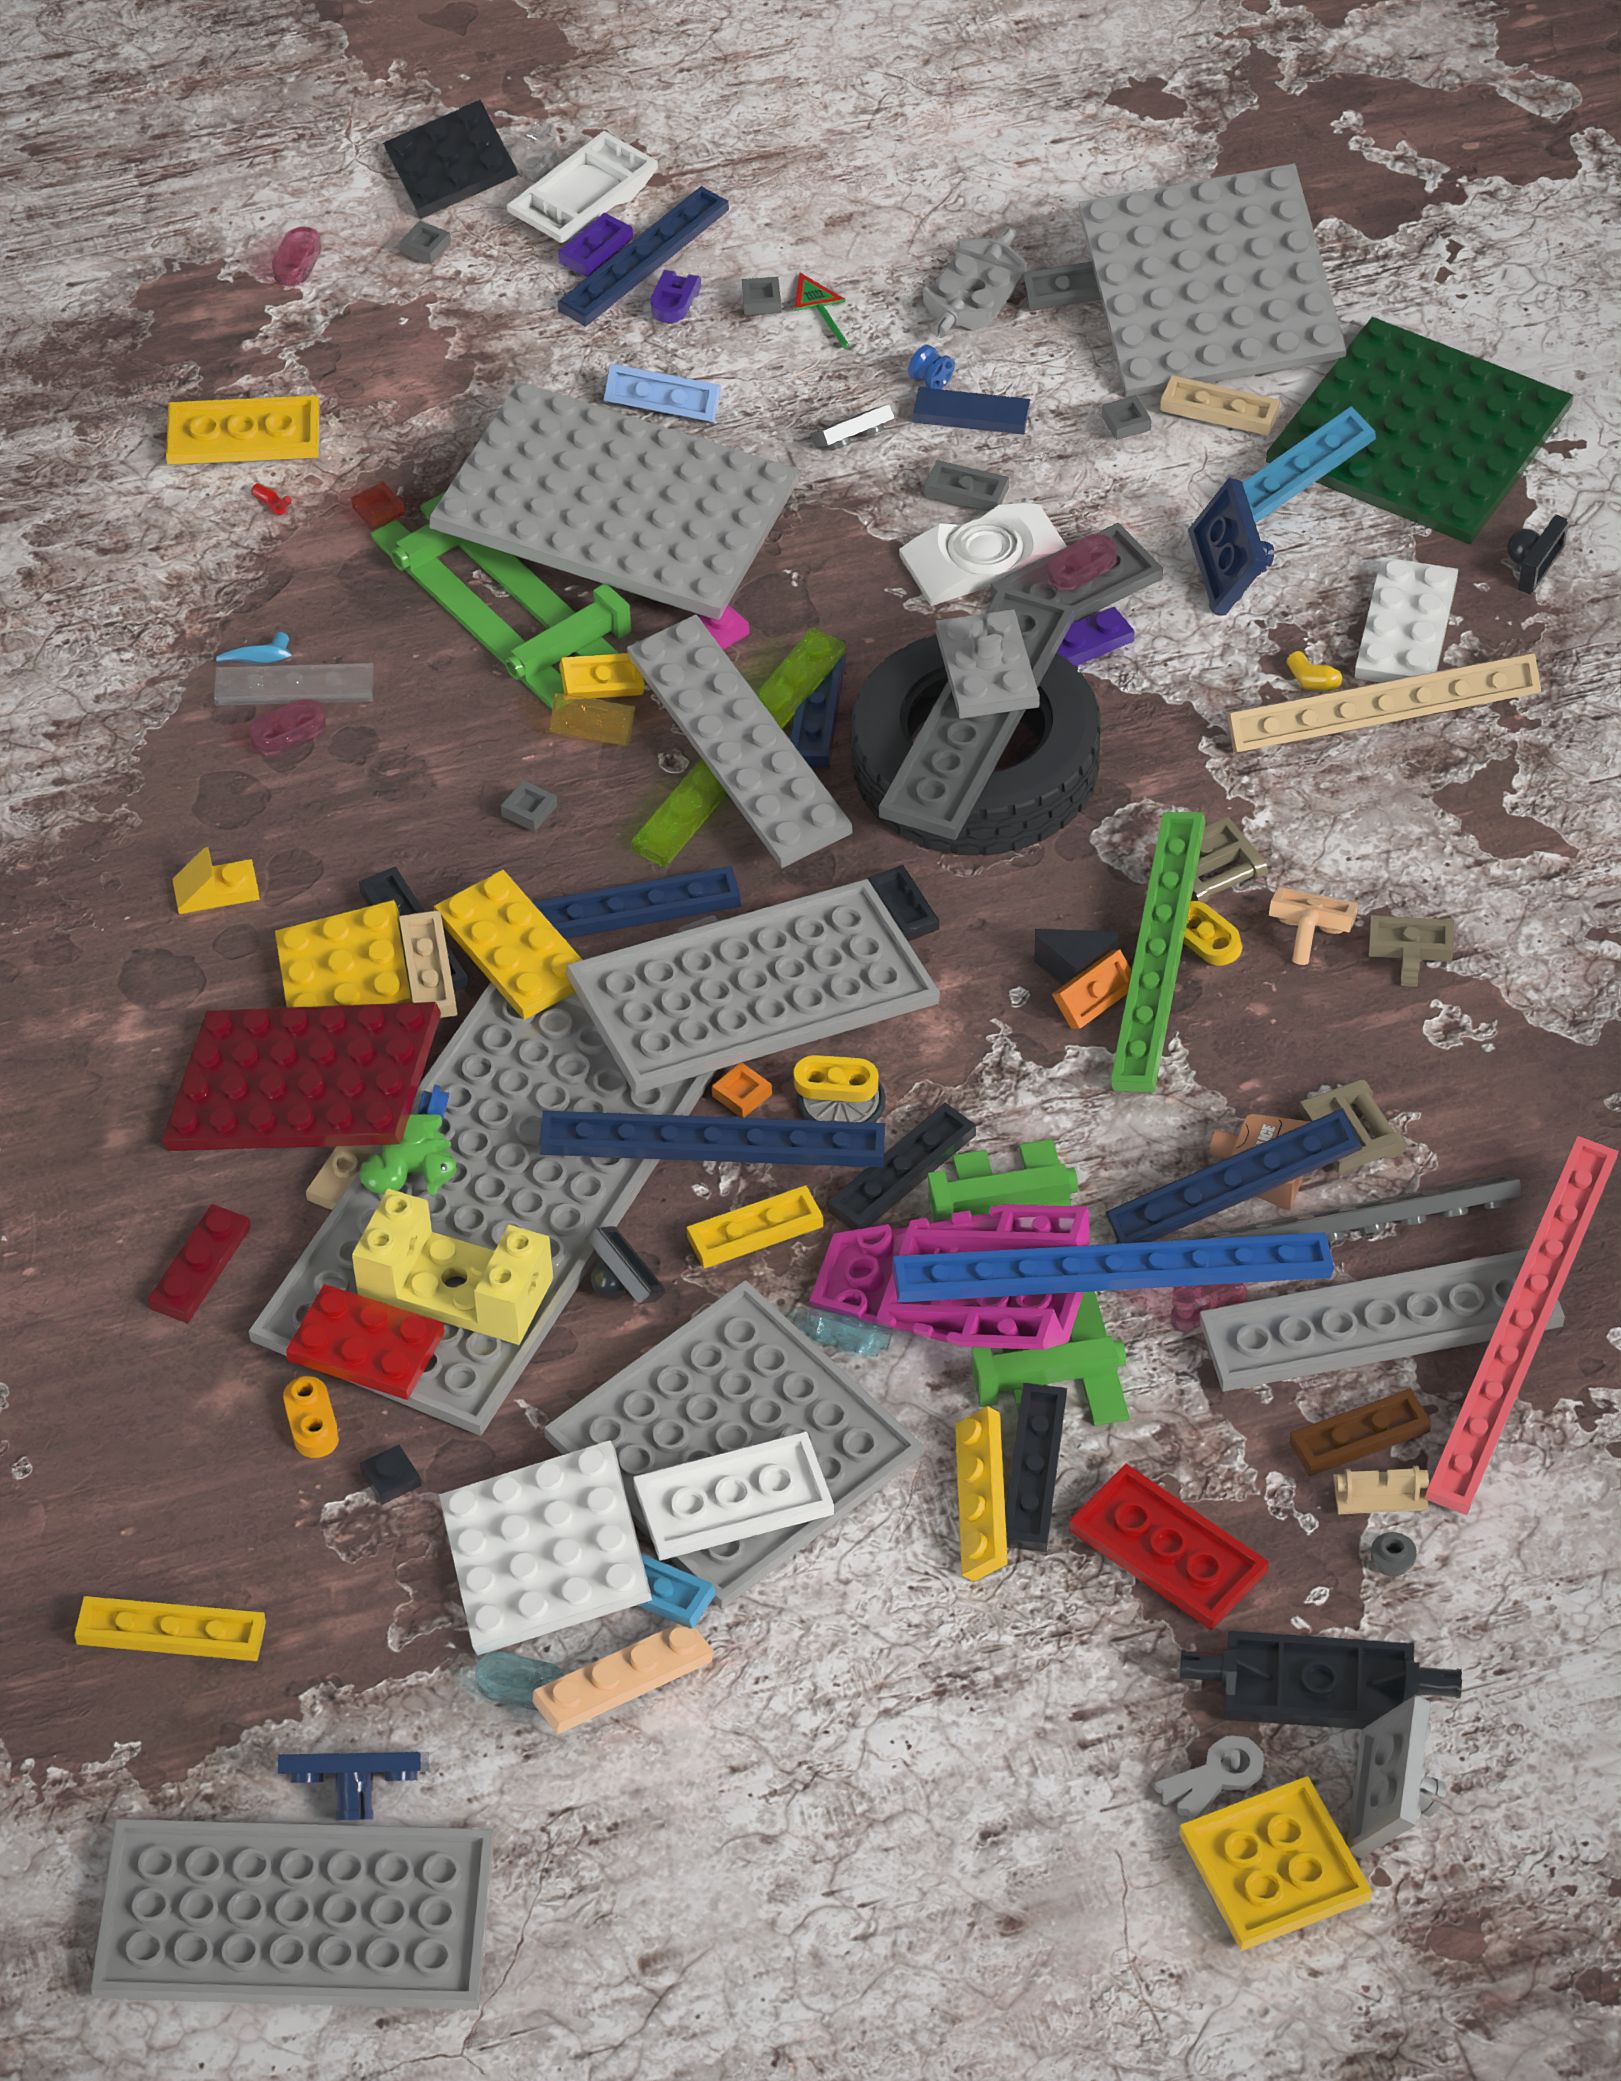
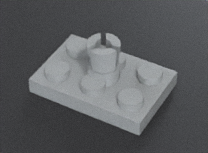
(987, 664)
(1392, 1778)

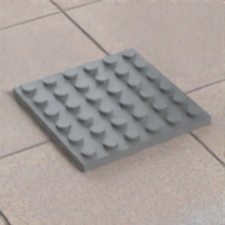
(1211, 279)
(730, 1384)

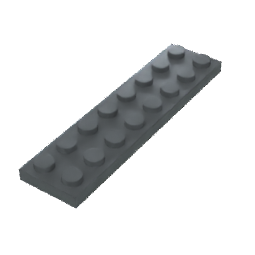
(958, 755)

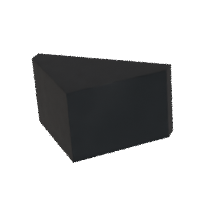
(1071, 951)

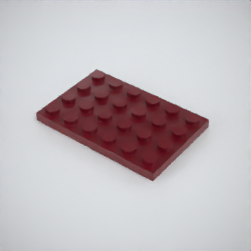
(302, 1077)

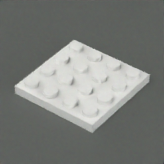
(544, 1547)

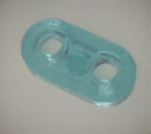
(864, 1336)
(522, 1678)

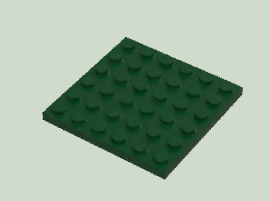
(1444, 427)

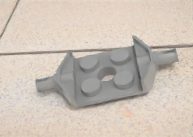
(979, 265)

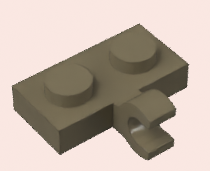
(1411, 941)

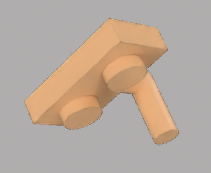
(1310, 910)

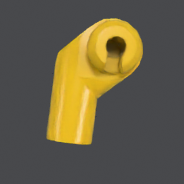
(1313, 676)

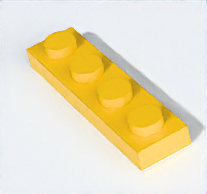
(981, 1494)
(170, 1628)

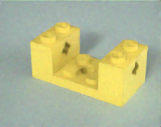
(408, 1263)

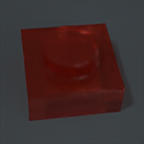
(378, 505)

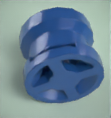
(931, 367)

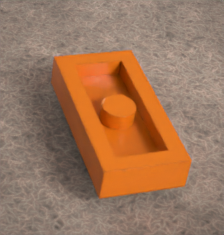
(1094, 989)

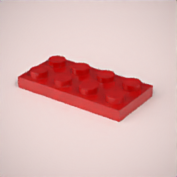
(1168, 1546)

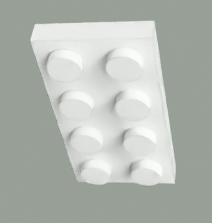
(1406, 620)
(733, 1496)

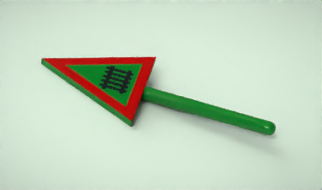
(812, 295)

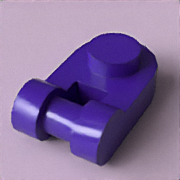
(674, 296)

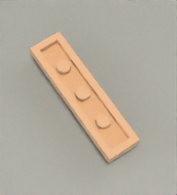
(621, 1676)

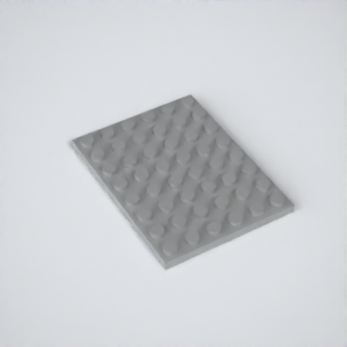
(616, 500)

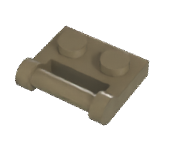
(1221, 845)
(1358, 1094)

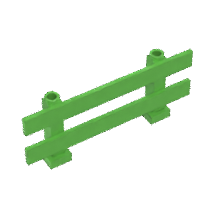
(529, 660)
(1091, 1352)

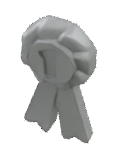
(1230, 1765)

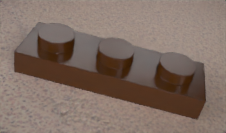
(1360, 1432)

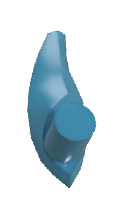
(259, 654)

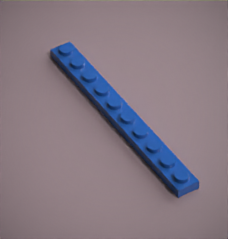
(1111, 1267)

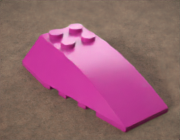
(861, 1285)

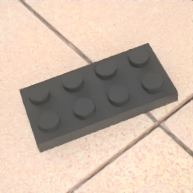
(1131, 573)

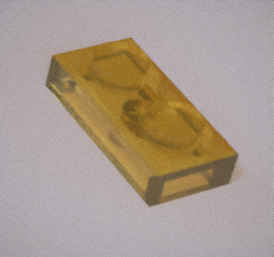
(592, 719)

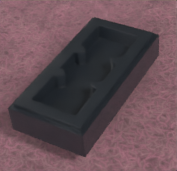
(905, 902)

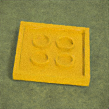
(345, 959)
(1275, 1863)

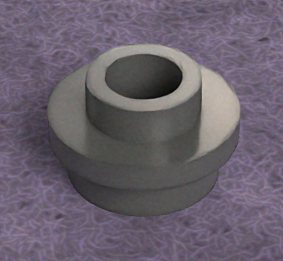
(1390, 1563)

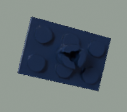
(1228, 546)
(353, 1775)

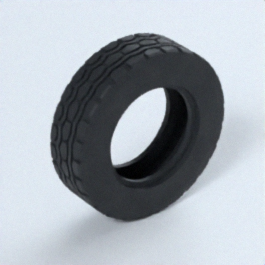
(1017, 802)

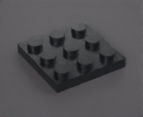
(450, 159)

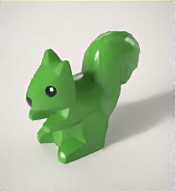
(419, 1153)

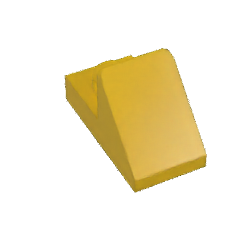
(208, 886)

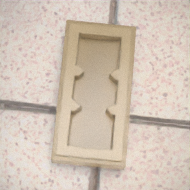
(338, 1174)

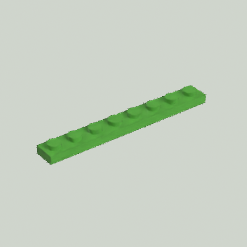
(1158, 952)

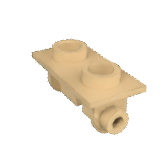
(1381, 1491)

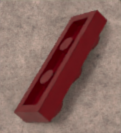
(199, 1263)

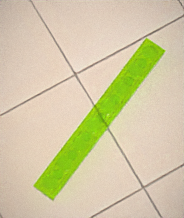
(700, 790)

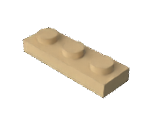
(1220, 405)
(428, 961)

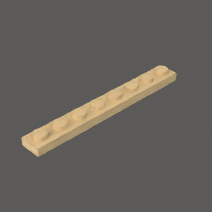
(1383, 702)

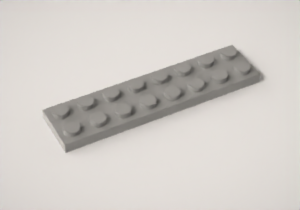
(740, 741)
(1362, 1321)

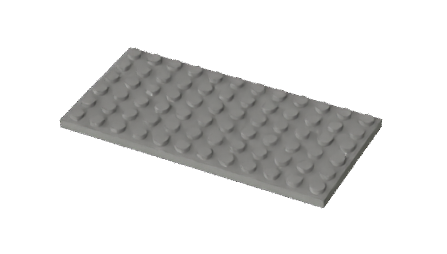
(498, 1084)

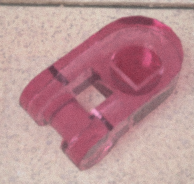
(1191, 1300)

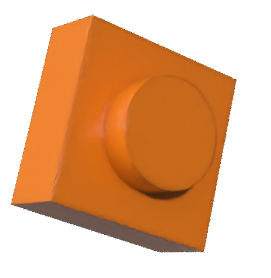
(742, 1090)

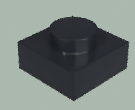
(390, 1474)

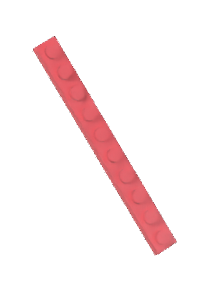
(1521, 1326)

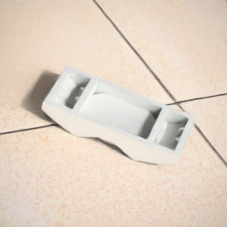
(584, 187)
(973, 555)

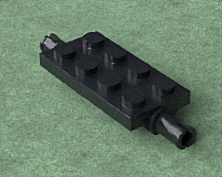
(1316, 1678)

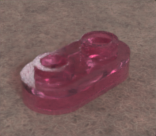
(296, 256)
(1082, 562)
(288, 726)

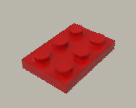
(365, 1341)

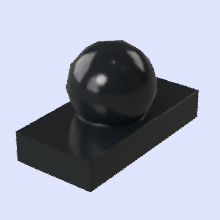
(1537, 552)
(621, 1269)

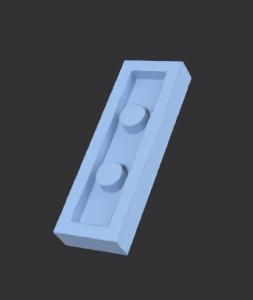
(662, 392)

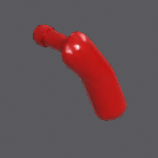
(270, 497)

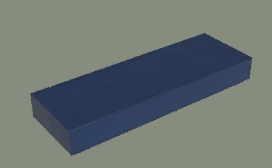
(971, 410)

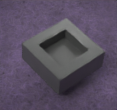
(425, 242)
(761, 295)
(1126, 417)
(529, 805)

